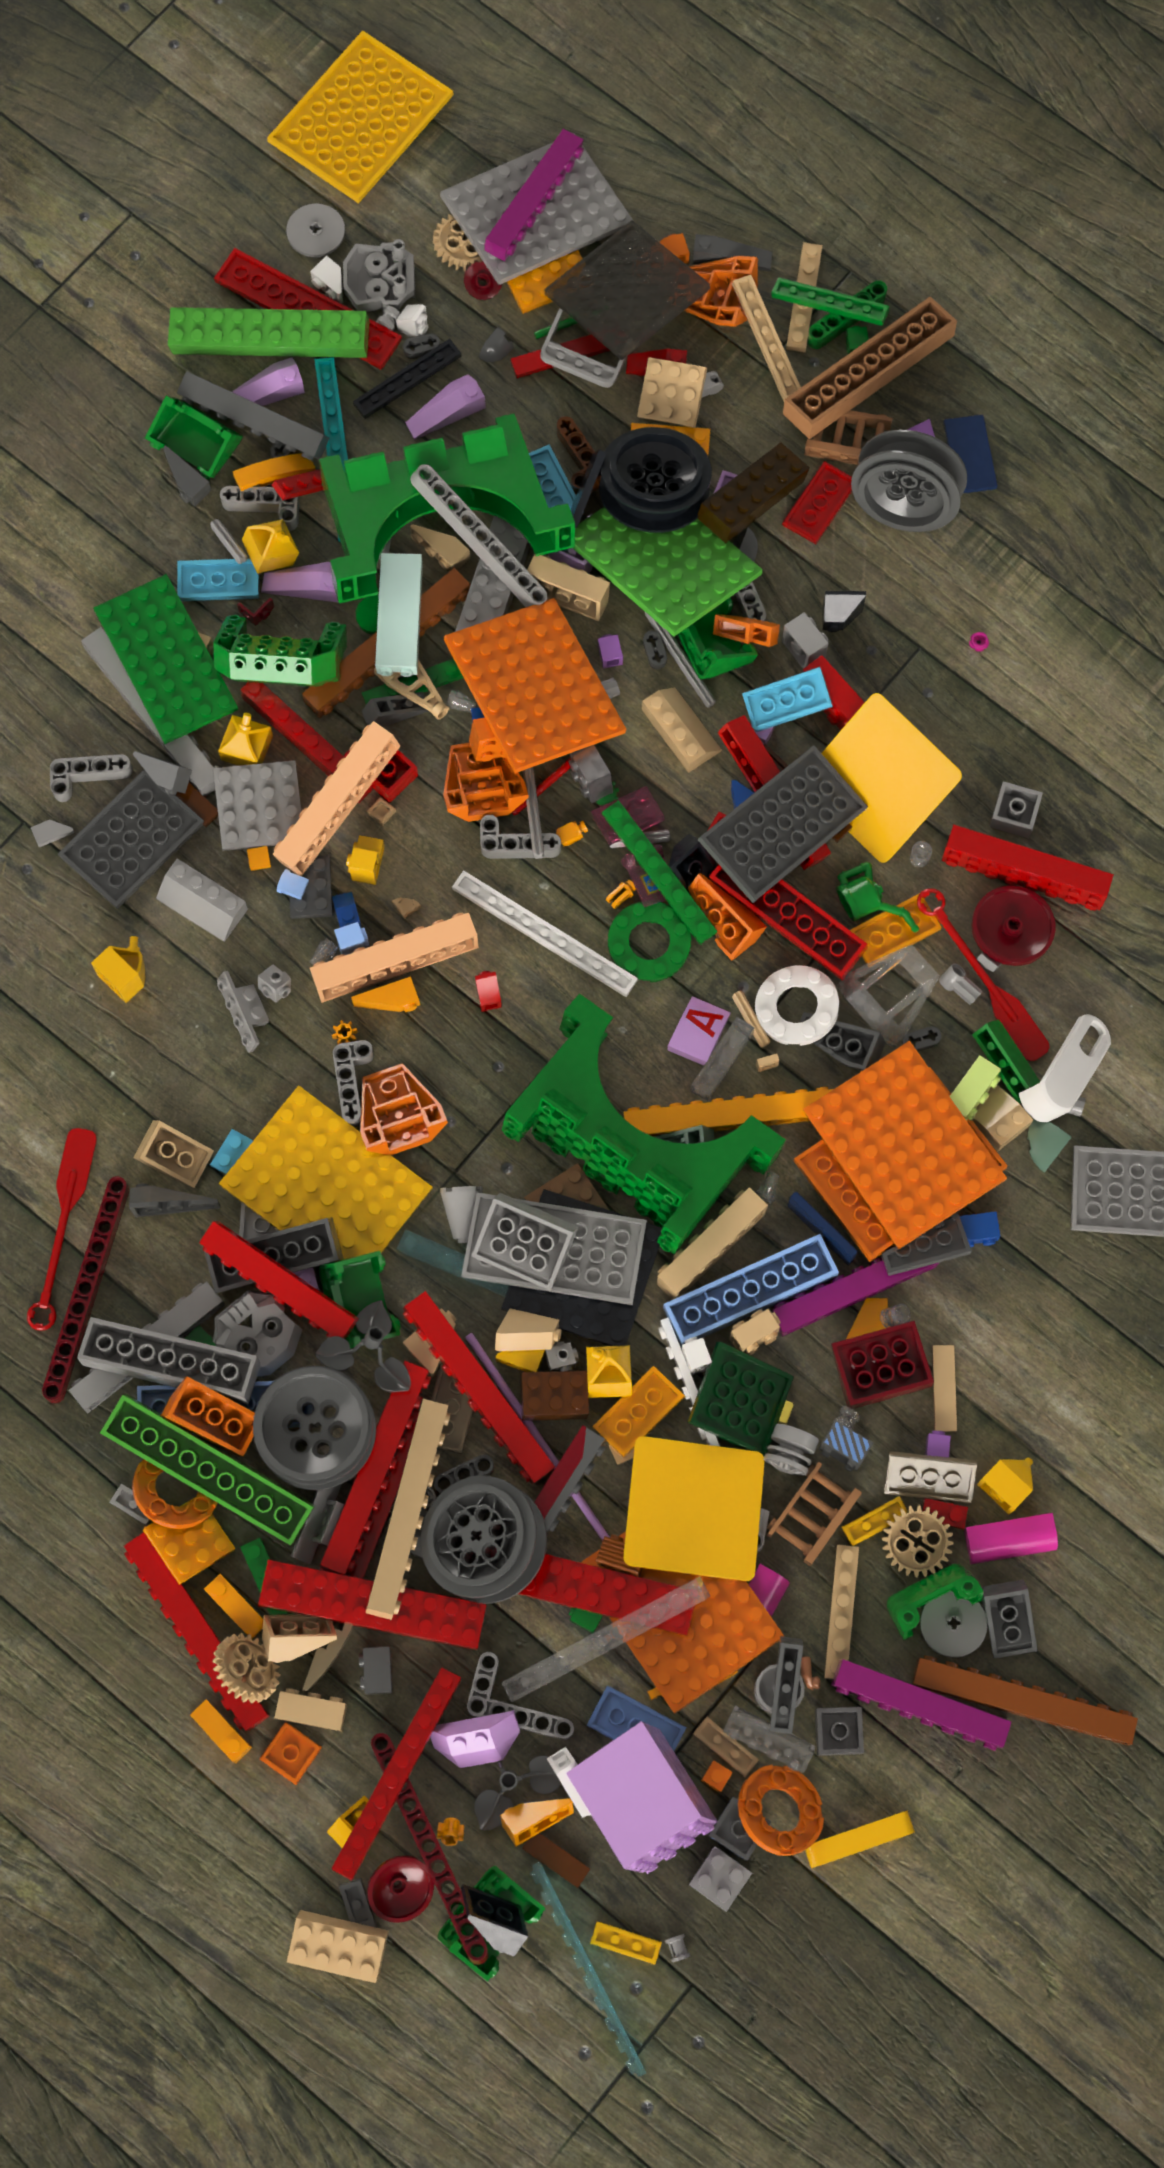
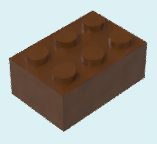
(554, 1395)

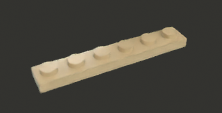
(802, 314)
(841, 1608)

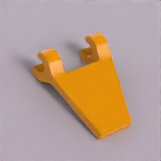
(869, 1317)

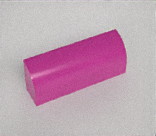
(1011, 1538)
(768, 1587)

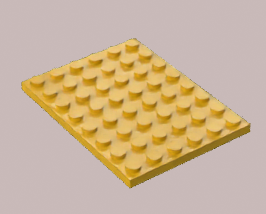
(360, 116)
(317, 1168)

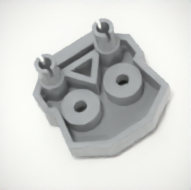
(392, 277)
(270, 1346)

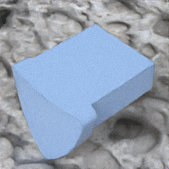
(292, 884)

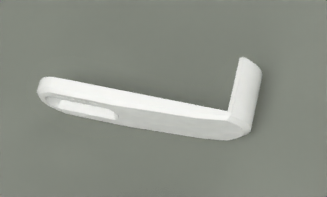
(1067, 1073)

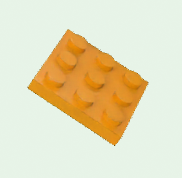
(191, 1548)

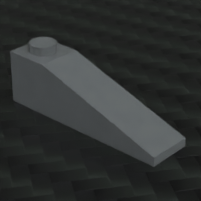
(714, 248)
(786, 1684)

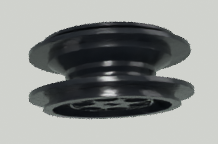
(654, 479)

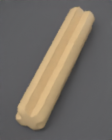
(751, 1018)

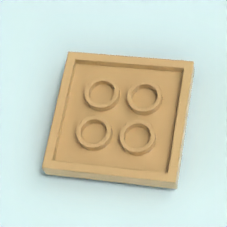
(672, 392)

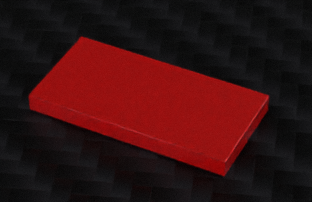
(819, 503)

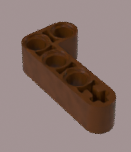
(577, 453)

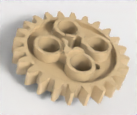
(447, 236)
(928, 1524)
(247, 1679)

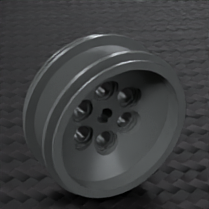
(284, 1404)

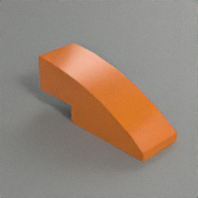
(746, 630)

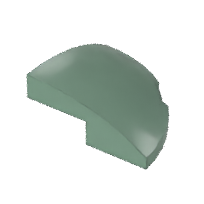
(1045, 1143)

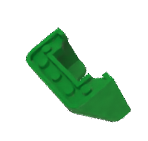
(193, 436)
(711, 653)
(355, 1285)
(904, 1604)
(500, 1885)

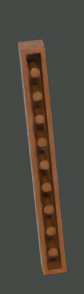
(360, 664)
(1024, 1701)

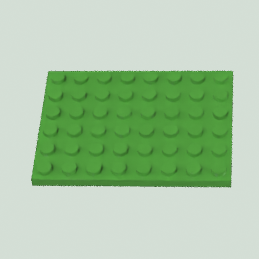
(668, 573)

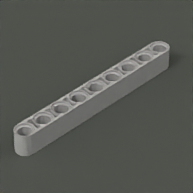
(477, 527)

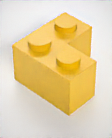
(365, 859)

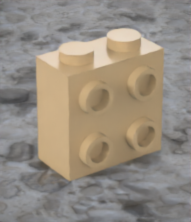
(760, 1329)

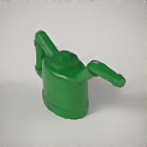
(864, 896)

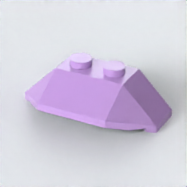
(476, 1739)

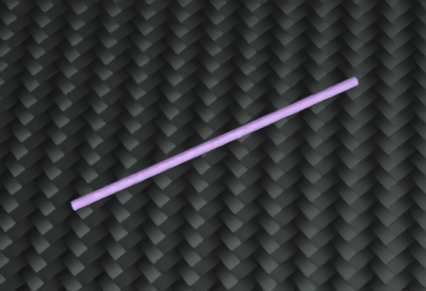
(532, 1429)

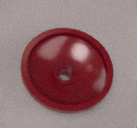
(400, 1901)

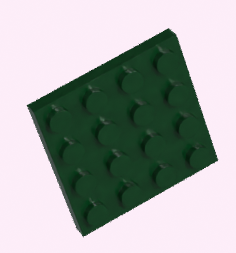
(740, 1398)

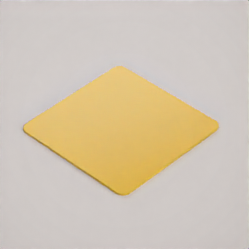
(892, 772)
(694, 1509)

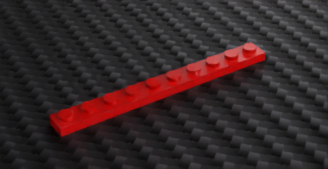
(396, 1774)

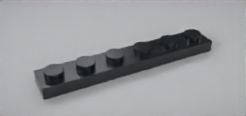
(407, 378)

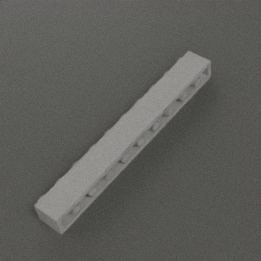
(182, 750)

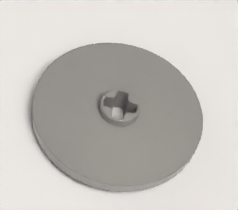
(303, 223)
(942, 1637)

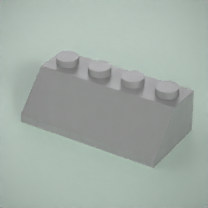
(201, 900)

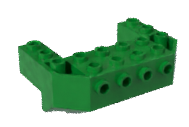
(279, 659)

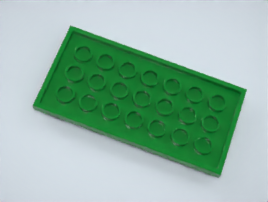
(165, 659)

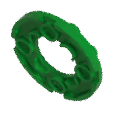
(654, 969)

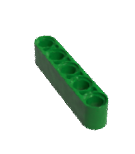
(841, 322)

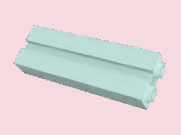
(399, 614)

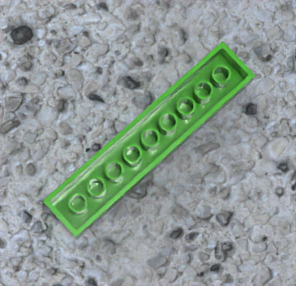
(268, 332)
(207, 1469)

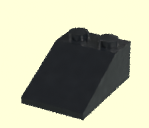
(496, 1919)

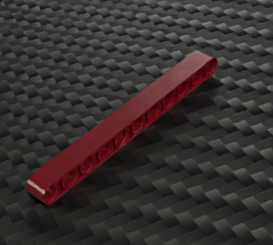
(88, 1299)
(433, 1857)

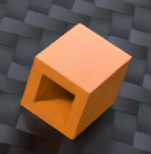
(716, 1776)

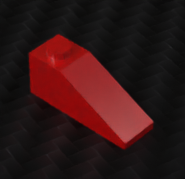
(638, 361)

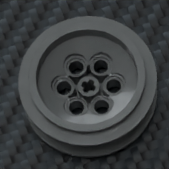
(909, 480)
(518, 1548)

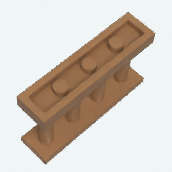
(846, 454)
(822, 1533)

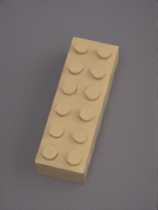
(712, 1244)

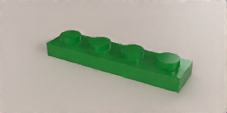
(257, 1559)

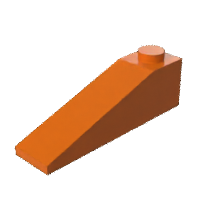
(735, 923)

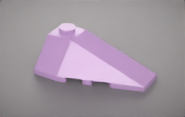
(273, 384)
(451, 404)
(303, 582)

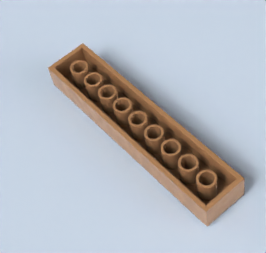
(869, 367)

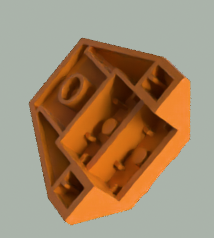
(721, 303)
(480, 786)
(398, 1112)

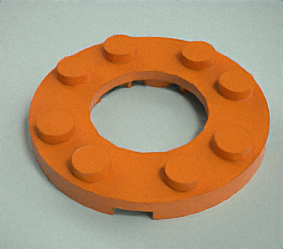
(161, 1512)
(805, 1795)

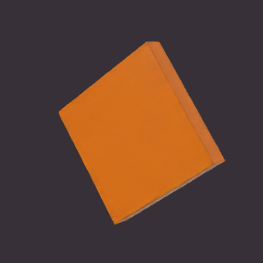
(290, 1753)

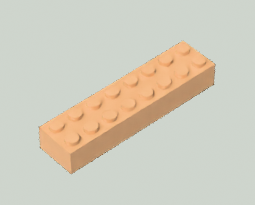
(336, 798)
(394, 956)

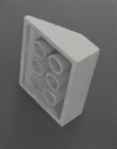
(524, 1241)

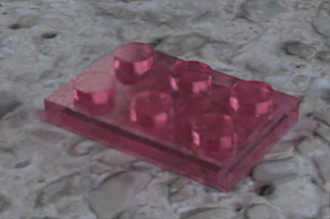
(640, 807)

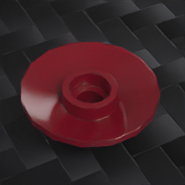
(476, 273)

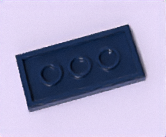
(970, 441)
(819, 1225)

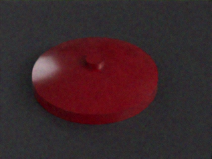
(1013, 925)

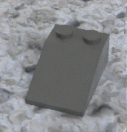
(1009, 1618)

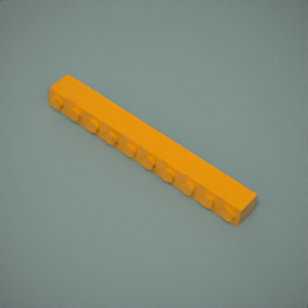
(726, 1114)

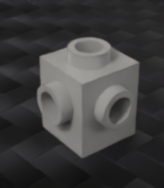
(274, 983)
(561, 1357)

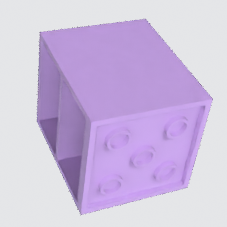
(642, 1798)

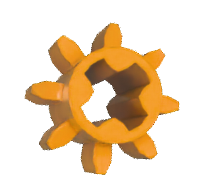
(344, 1027)
(450, 1831)

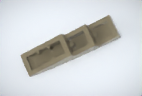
(325, 1658)

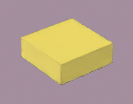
(785, 1414)

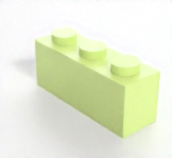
(974, 1087)

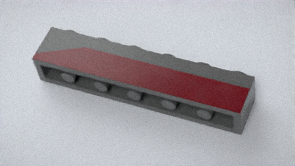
(568, 1475)

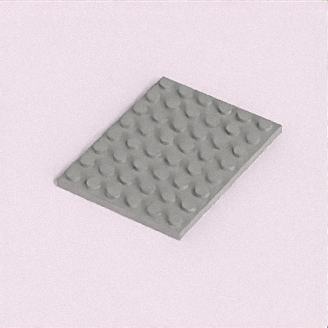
(576, 216)

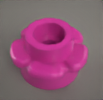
(979, 636)

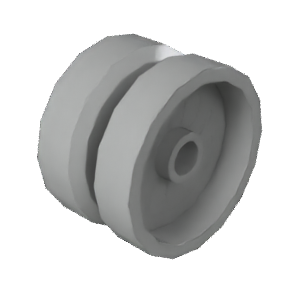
(765, 1688)

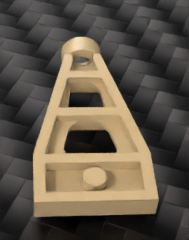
(428, 702)

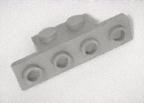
(245, 1009)
(319, 1525)

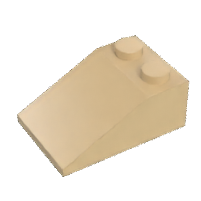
(1001, 1118)
(173, 1153)
(294, 1635)

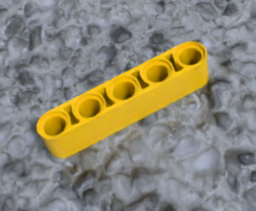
(859, 1839)

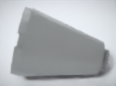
(459, 1209)

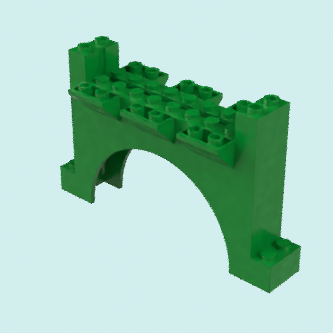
(487, 473)
(670, 1179)

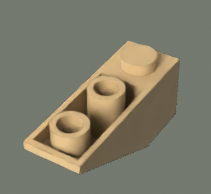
(443, 547)

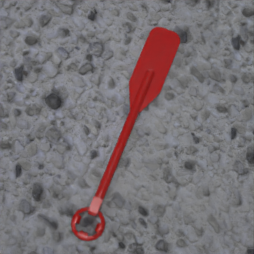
(1005, 1006)
(70, 1187)

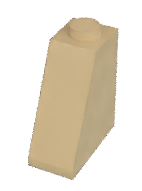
(527, 1332)
(420, 1349)

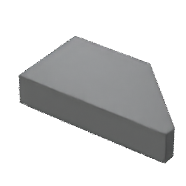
(50, 831)

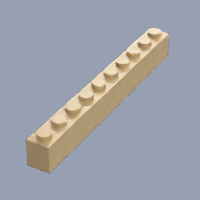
(407, 1510)

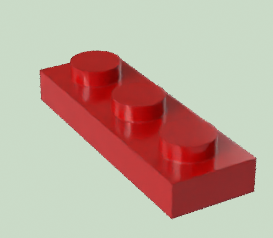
(298, 484)

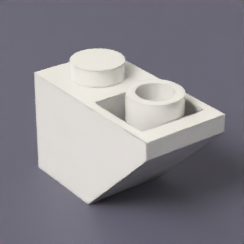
(328, 277)
(413, 320)

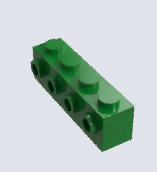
(1004, 1053)

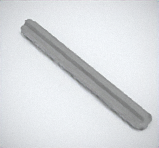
(684, 663)
(533, 814)

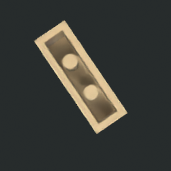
(311, 1710)

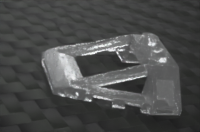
(871, 1010)

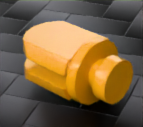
(571, 832)
(625, 891)

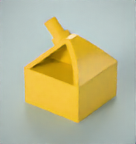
(270, 546)
(245, 741)
(122, 969)
(609, 1371)
(1008, 1483)

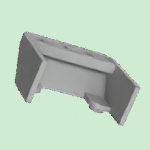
(575, 363)

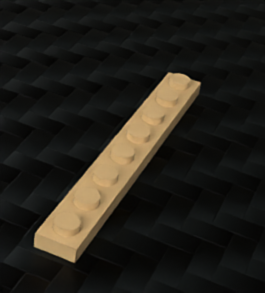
(766, 336)

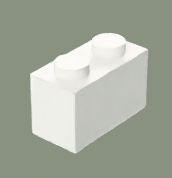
(696, 1355)

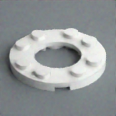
(806, 1031)

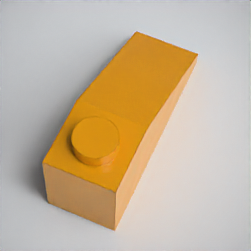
(391, 997)
(235, 1606)
(220, 1731)
(532, 1818)

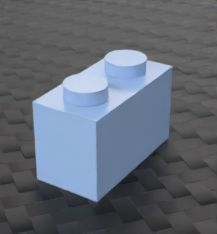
(351, 938)

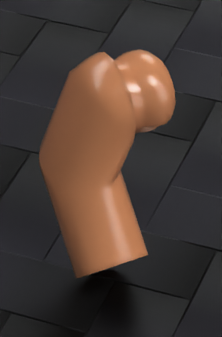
(806, 1673)

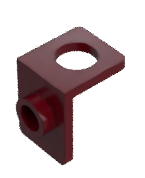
(261, 614)

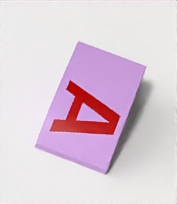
(698, 1031)

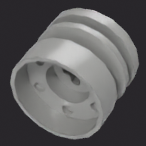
(792, 1446)

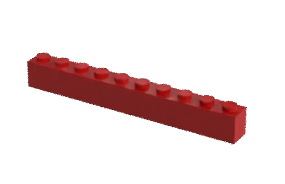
(478, 1387)
(373, 1476)
(189, 1624)

